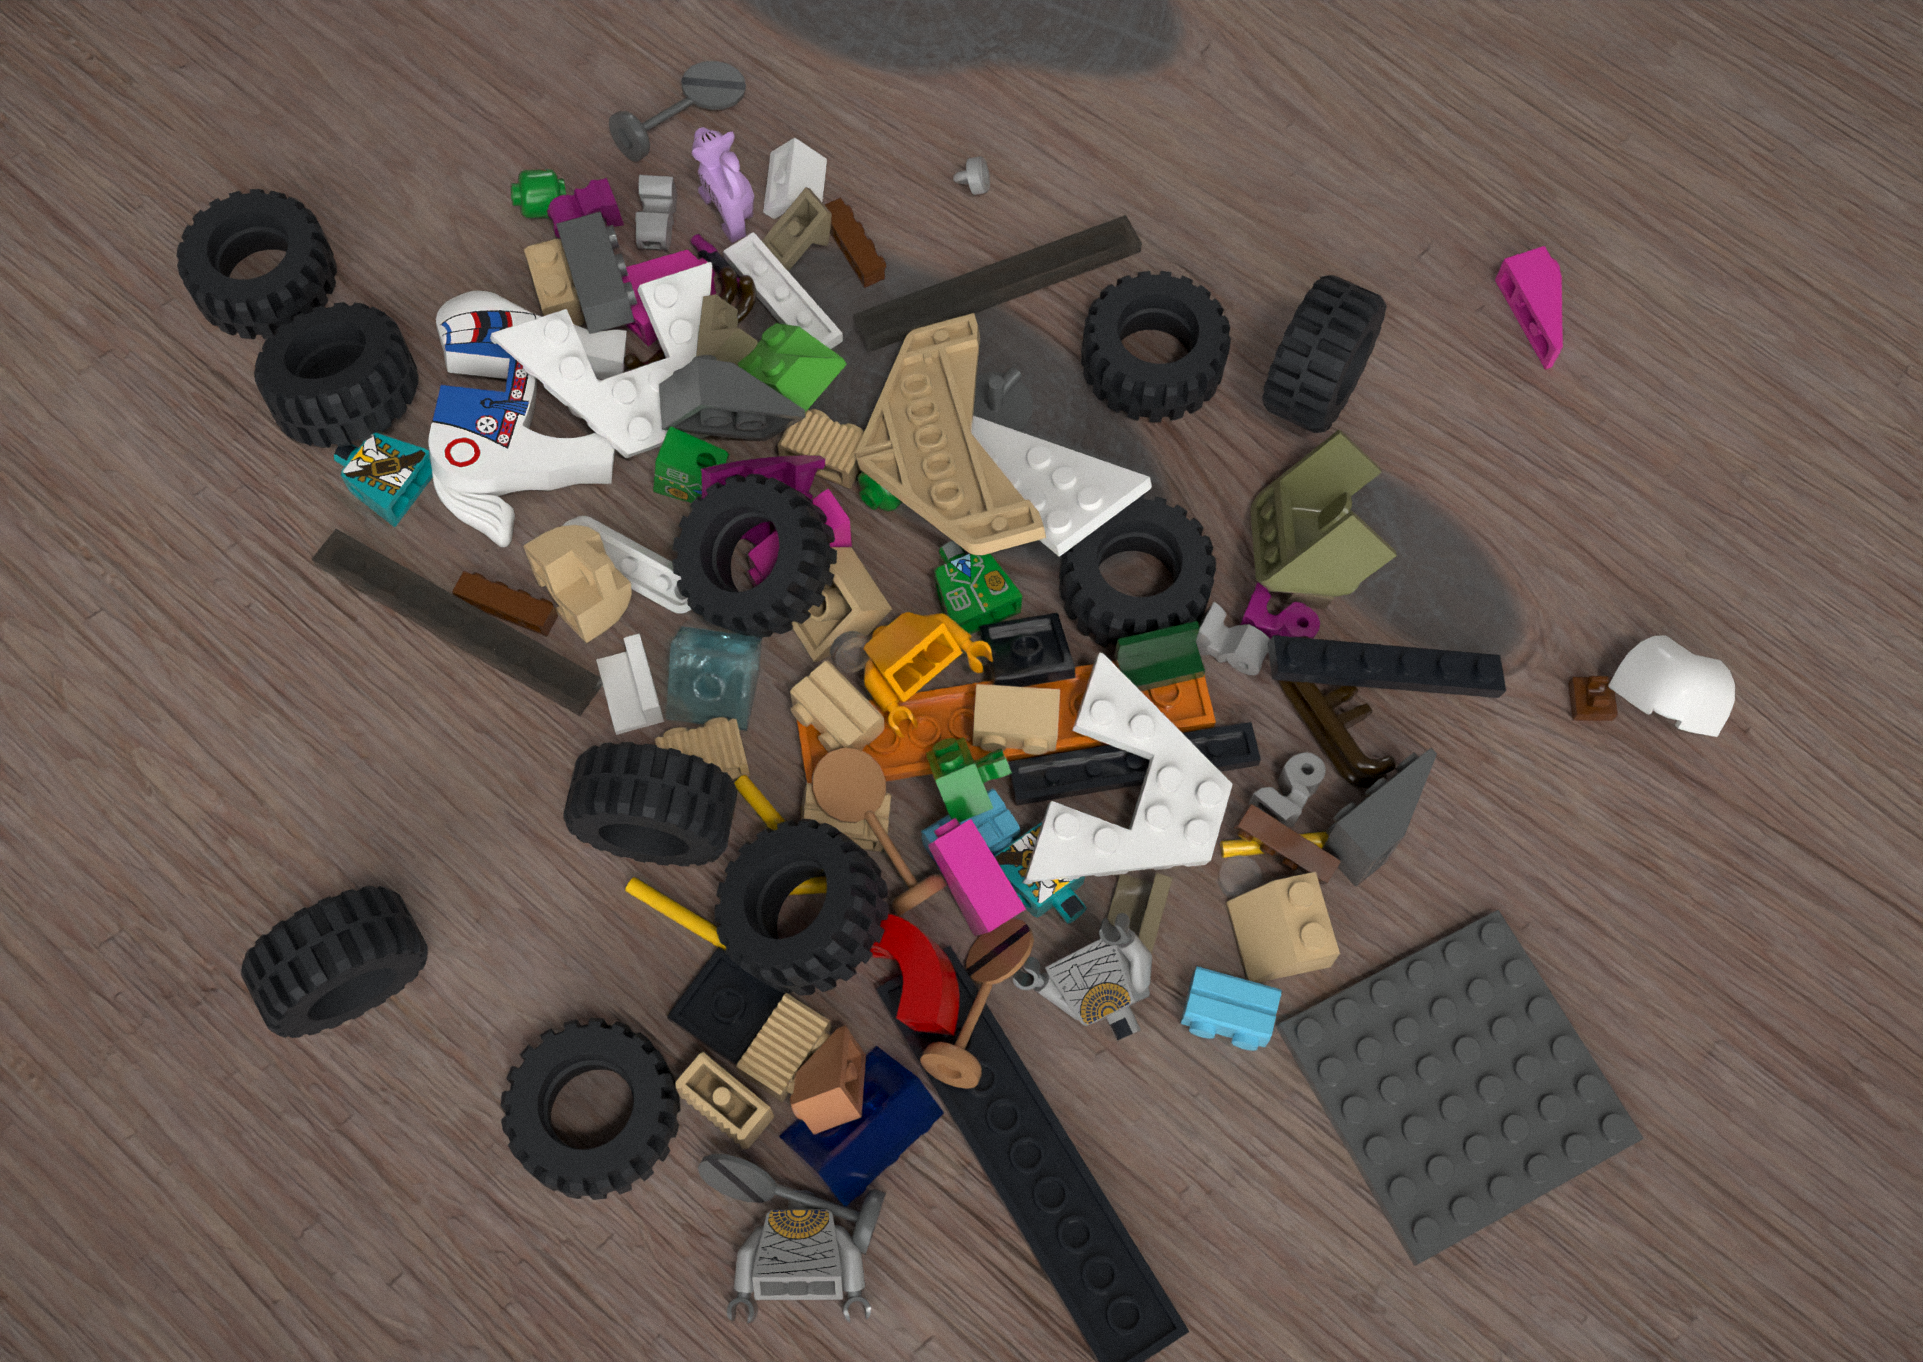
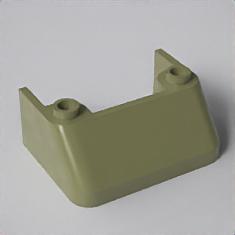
(1305, 524)

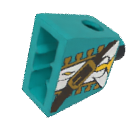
(385, 474)
(1039, 895)

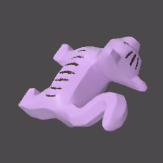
(723, 180)

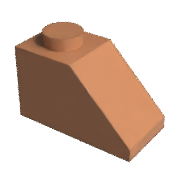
(830, 1083)

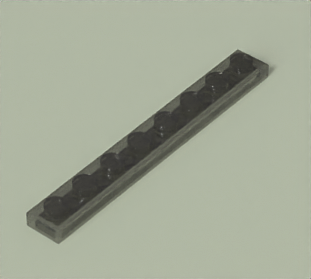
(998, 282)
(458, 622)

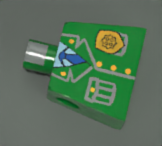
(681, 462)
(974, 589)

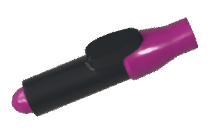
(710, 254)

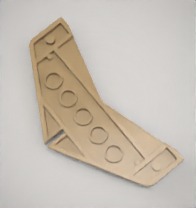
(925, 448)

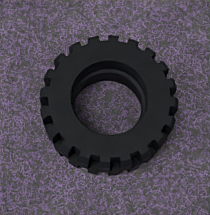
(243, 227)
(1164, 306)
(1323, 353)
(336, 374)
(1145, 528)
(710, 540)
(650, 804)
(765, 878)
(334, 961)
(550, 1068)

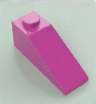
(1534, 293)

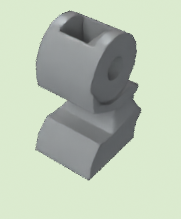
(656, 220)
(1240, 645)
(1297, 782)

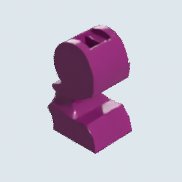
(586, 201)
(1293, 621)

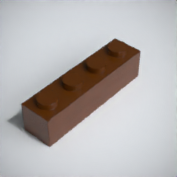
(854, 244)
(505, 603)
(1285, 843)

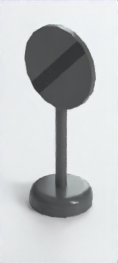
(705, 84)
(752, 1184)

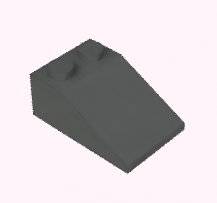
(724, 402)

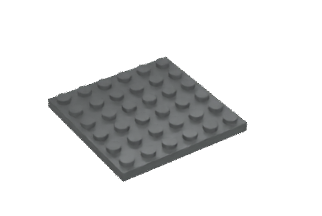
(1458, 1086)

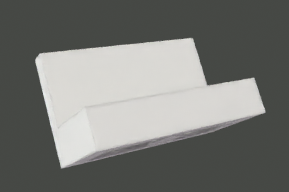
(789, 172)
(630, 688)

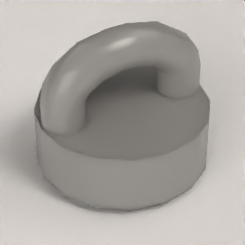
(975, 175)

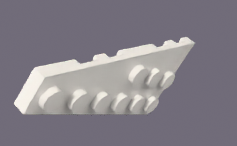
(1065, 486)

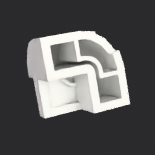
(1677, 685)

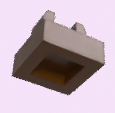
(1592, 699)

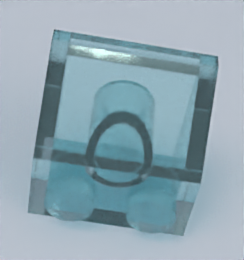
(712, 676)

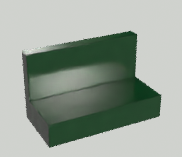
(1160, 657)

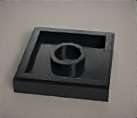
(1028, 651)
(725, 1007)

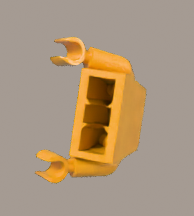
(910, 655)

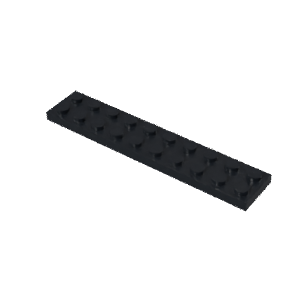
(1048, 1189)

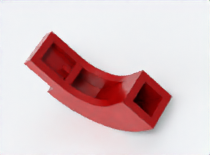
(929, 980)

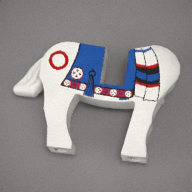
(483, 436)

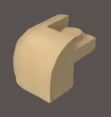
(579, 578)

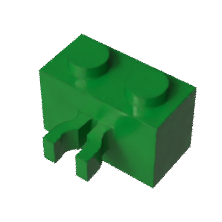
(962, 778)

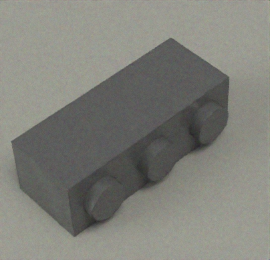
(597, 272)

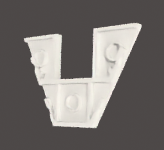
(627, 404)
(1176, 807)

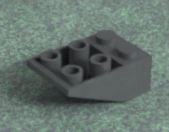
(1372, 830)

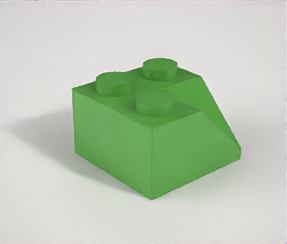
(793, 364)

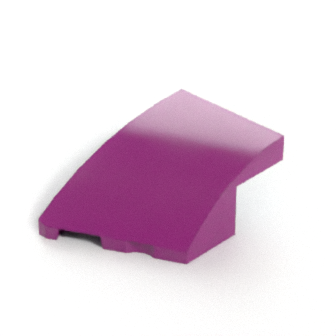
(792, 470)

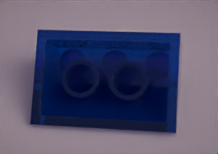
(855, 1153)

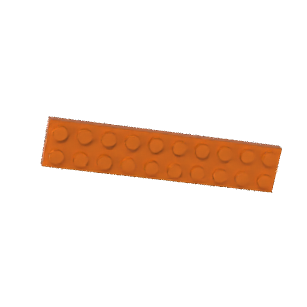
(951, 711)

